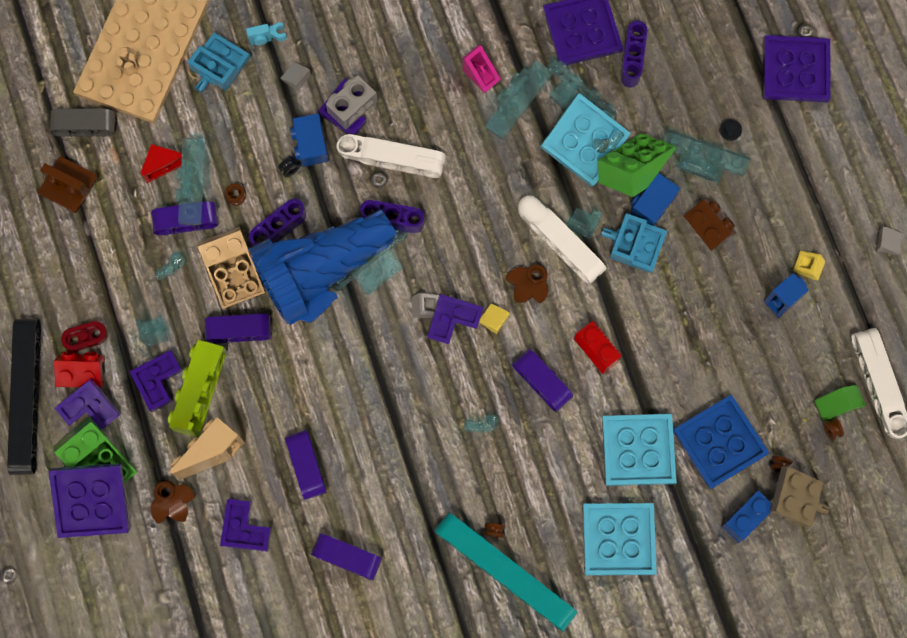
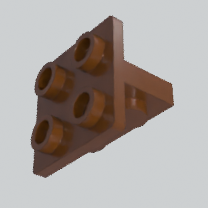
(66, 183)

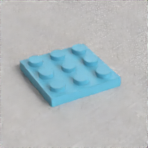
(573, 137)
(639, 450)
(619, 539)

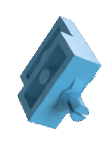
(217, 62)
(636, 243)

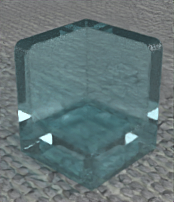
(584, 223)
(152, 331)

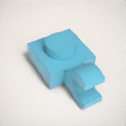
(263, 33)

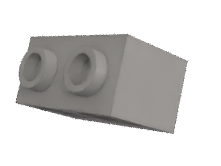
(356, 105)

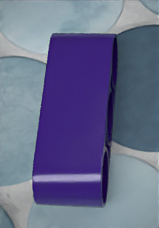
(634, 44)
(404, 214)
(282, 215)
(166, 220)
(237, 328)
(542, 380)
(305, 465)
(346, 556)

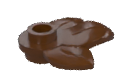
(526, 286)
(172, 505)

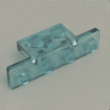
(573, 85)
(517, 98)
(704, 158)
(191, 181)
(376, 270)

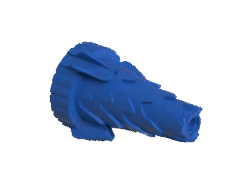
(305, 268)

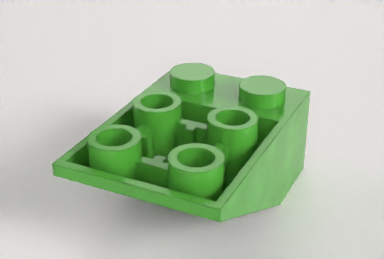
(634, 164)
(91, 446)

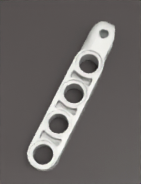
(392, 155)
(560, 239)
(881, 382)

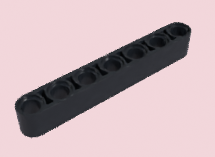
(24, 397)

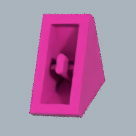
(480, 69)

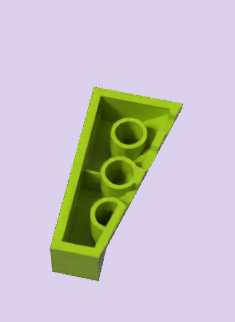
(197, 389)

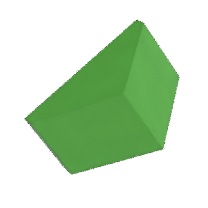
(839, 402)

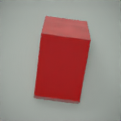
(160, 162)

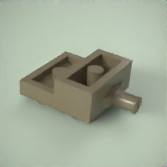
(798, 497)

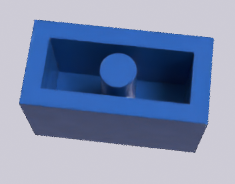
(310, 140)
(655, 200)
(786, 295)
(748, 517)

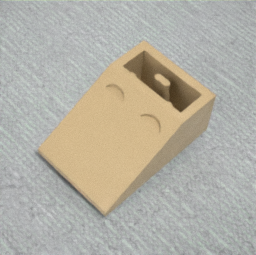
(230, 267)
(212, 448)

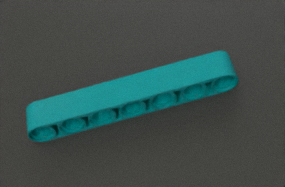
(505, 571)

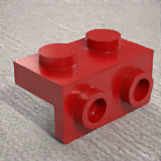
(77, 369)

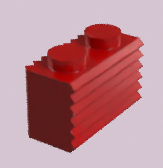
(597, 347)

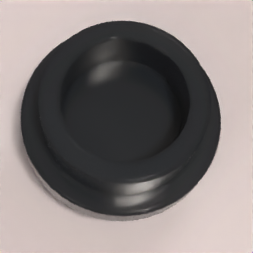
(730, 130)

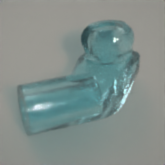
(609, 144)
(176, 263)
(480, 426)

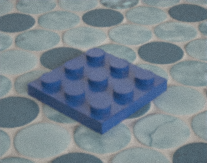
(720, 442)

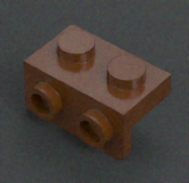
(710, 223)

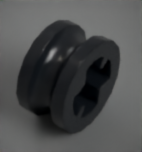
(289, 166)

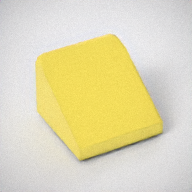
(809, 265)
(494, 318)

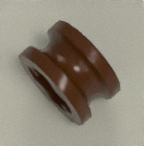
(239, 199)
(833, 428)
(778, 462)
(494, 530)

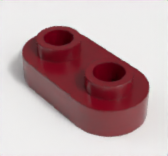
(85, 336)

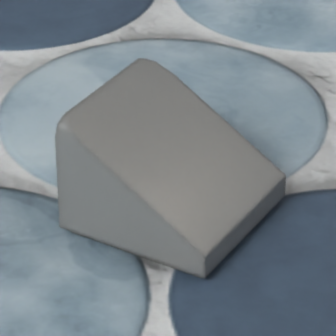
(296, 76)
(889, 241)
(423, 305)

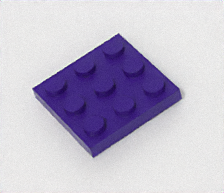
(582, 30)
(796, 69)
(89, 500)

